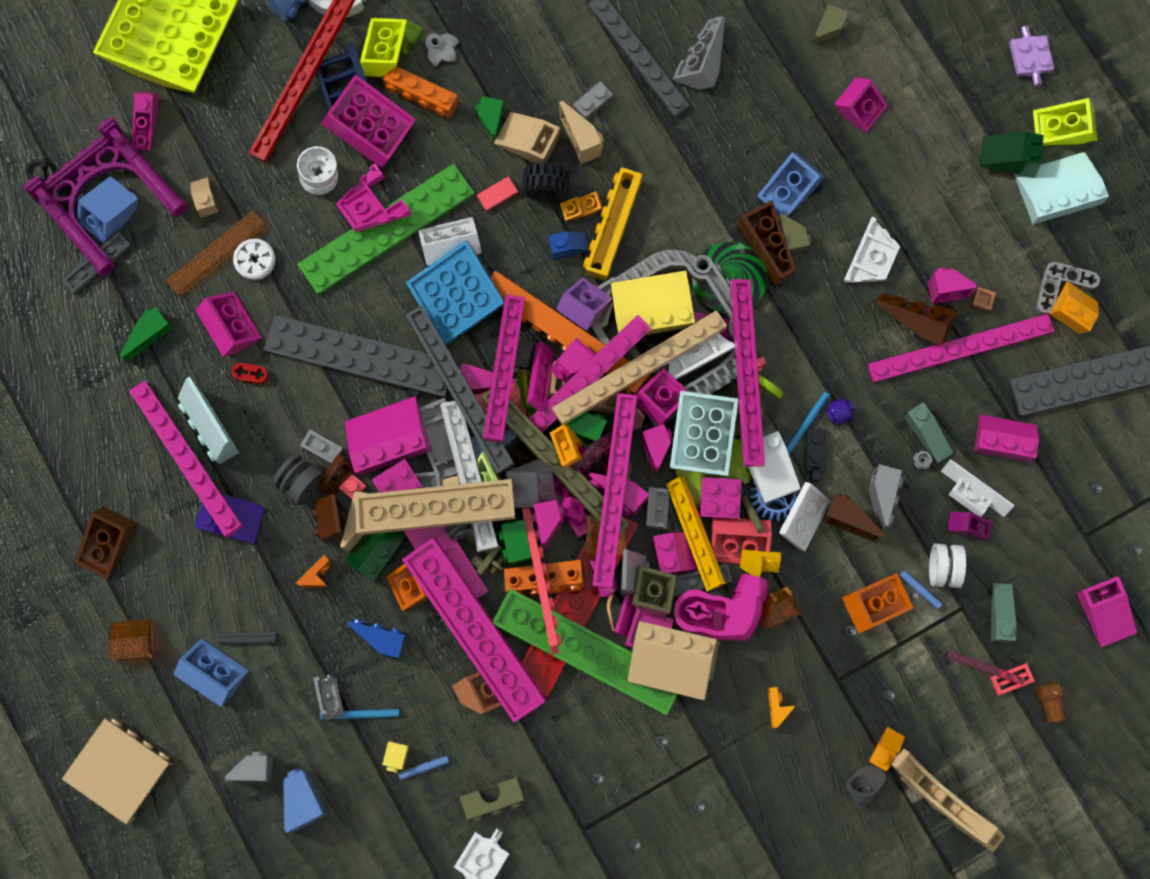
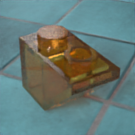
(778, 608)

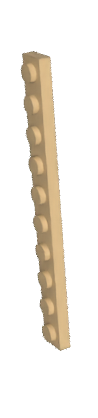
(639, 368)

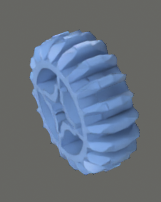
(764, 506)

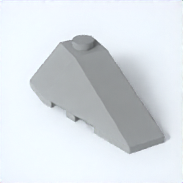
(704, 59)

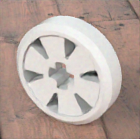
(252, 270)

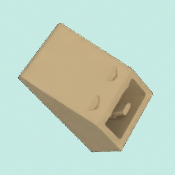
(528, 137)

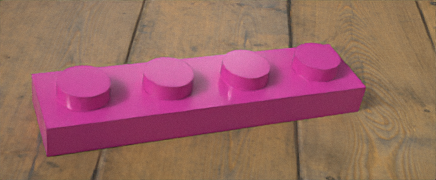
(540, 376)

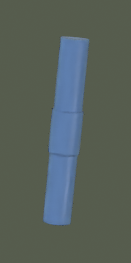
(921, 589)
(423, 767)

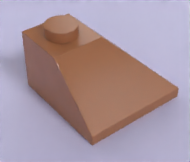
(476, 694)

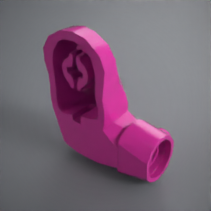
(721, 616)

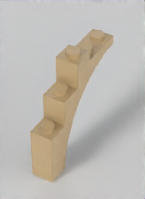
(945, 802)

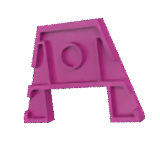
(363, 208)

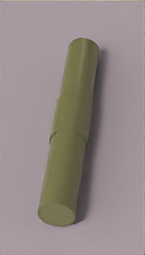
(752, 514)

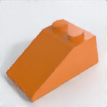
(877, 603)

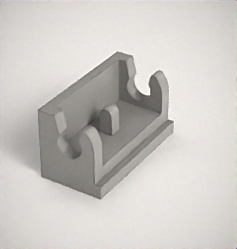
(657, 508)
(329, 697)

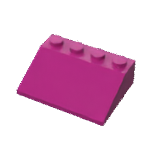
(368, 121)
(387, 436)

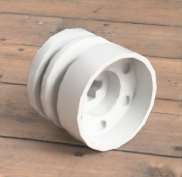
(316, 161)

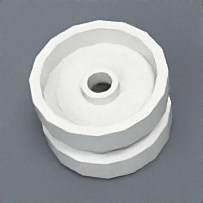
(947, 565)

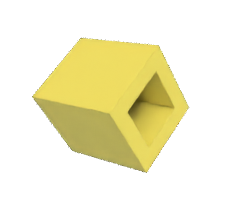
(395, 756)

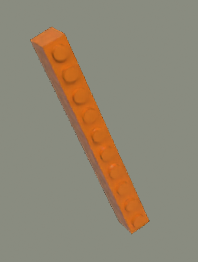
(556, 325)

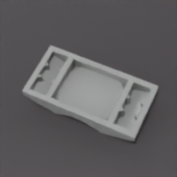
(441, 456)

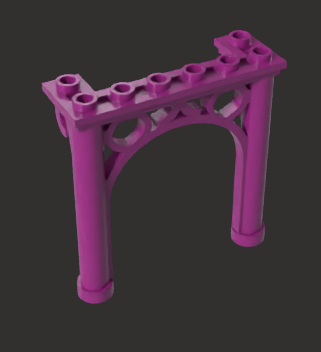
(112, 141)

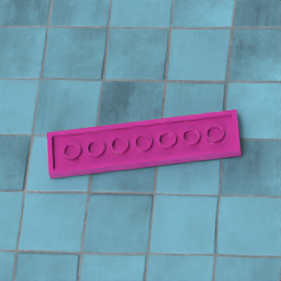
(403, 478)

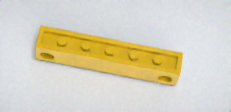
(613, 224)

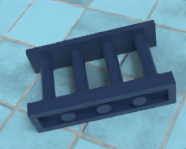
(350, 55)

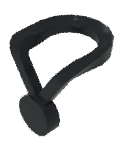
(44, 165)

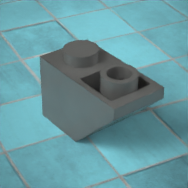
(523, 355)

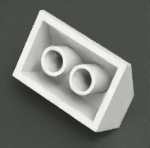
(443, 238)

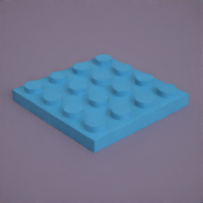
(456, 292)

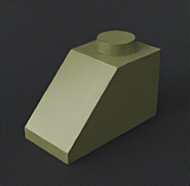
(831, 24)
(796, 236)

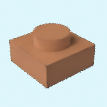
(983, 299)

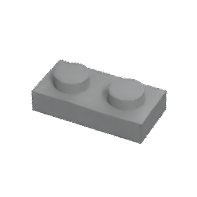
(592, 100)
(321, 446)

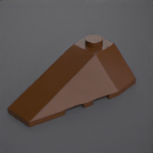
(926, 321)

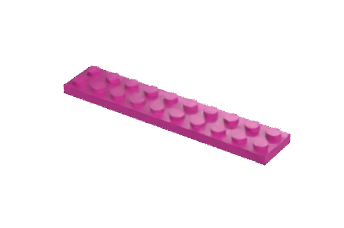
(474, 629)

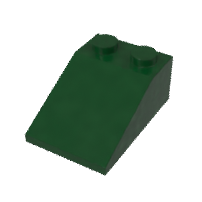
(1013, 152)

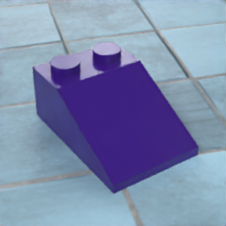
(247, 513)

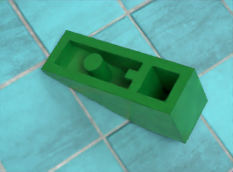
(146, 331)

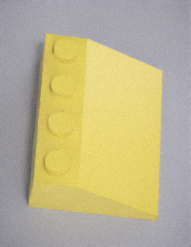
(658, 299)

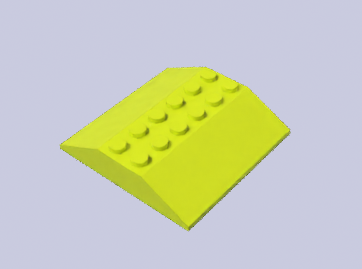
(165, 39)

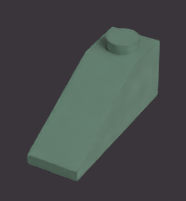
(928, 432)
(1003, 614)

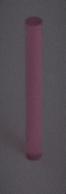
(985, 667)

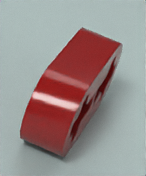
(249, 378)

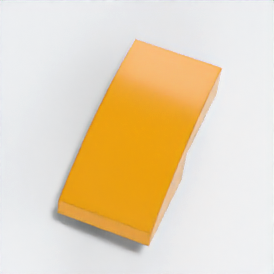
(581, 207)

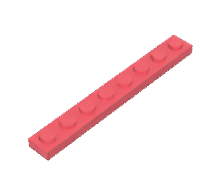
(543, 586)

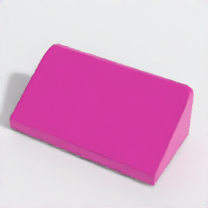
(626, 617)

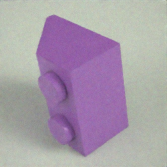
(584, 303)

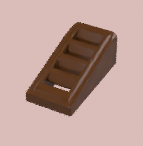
(336, 465)

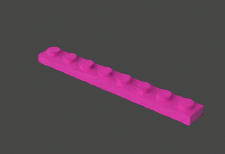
(503, 368)
(593, 369)

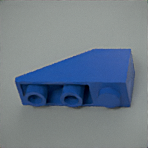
(385, 642)

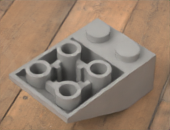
(883, 491)

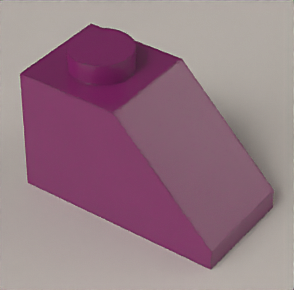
(969, 525)

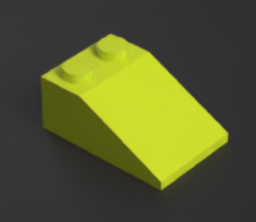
(1066, 123)

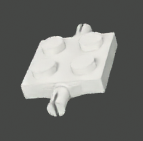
(482, 857)

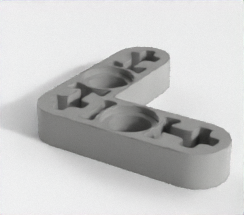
(1056, 279)

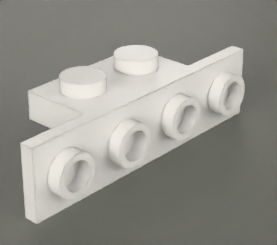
(973, 492)

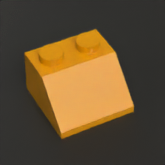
(1075, 309)

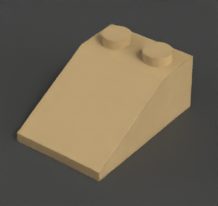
(582, 134)

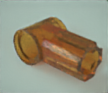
(1051, 695)

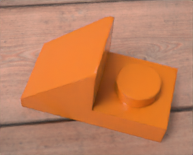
(311, 579)

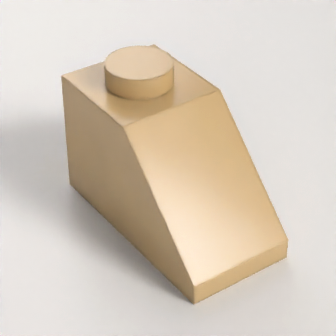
(203, 197)

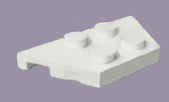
(873, 256)
(700, 355)

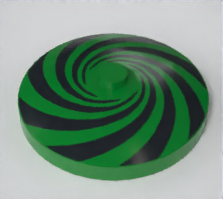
(736, 263)

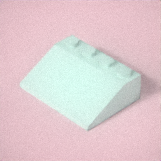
(1062, 188)
(206, 422)
(704, 433)

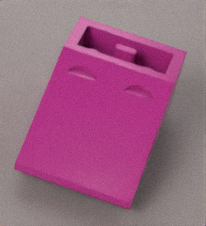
(634, 495)
(1108, 611)

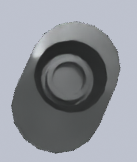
(865, 784)

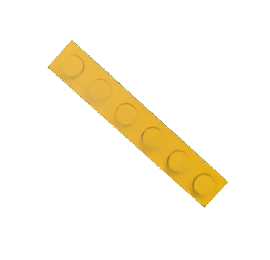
(695, 533)

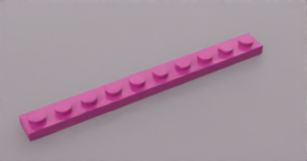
(960, 348)
(747, 373)
(186, 459)
(614, 491)

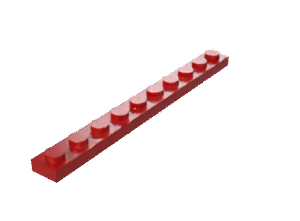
(301, 78)

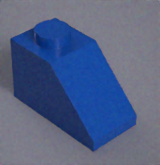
(568, 244)

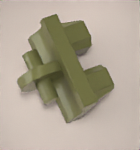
(482, 566)

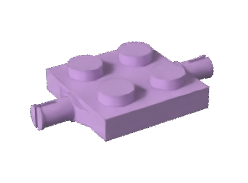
(1031, 55)

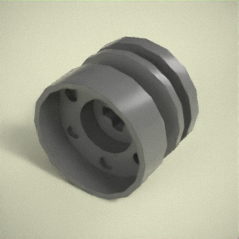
(297, 479)

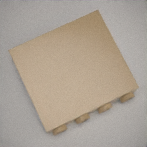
(117, 770)

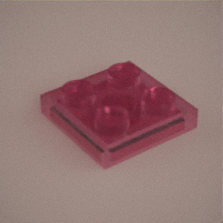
(594, 452)

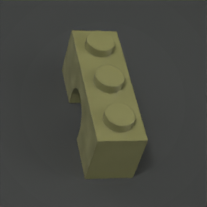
(476, 807)

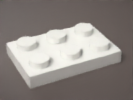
(805, 516)

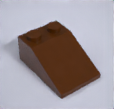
(851, 518)
(104, 541)

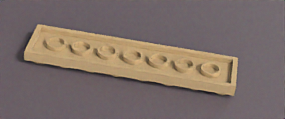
(434, 507)

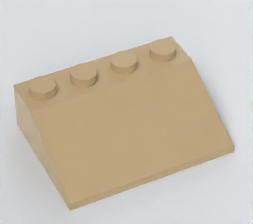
(672, 660)

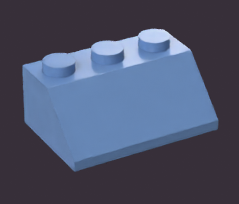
(210, 672)

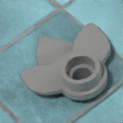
(443, 50)

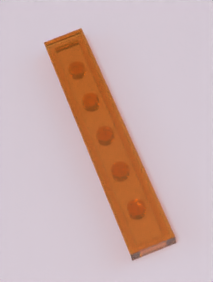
(215, 253)

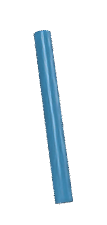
(807, 422)
(368, 714)

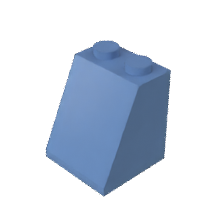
(106, 209)
(301, 801)

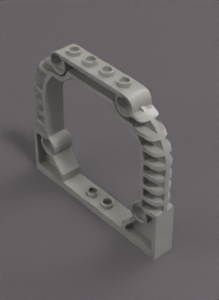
(720, 287)

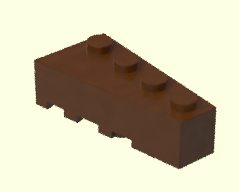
(768, 241)

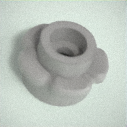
(922, 455)

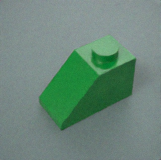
(490, 115)

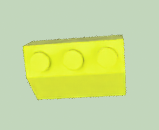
(382, 46)

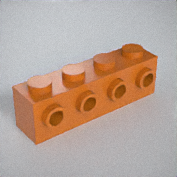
(421, 91)
(560, 575)

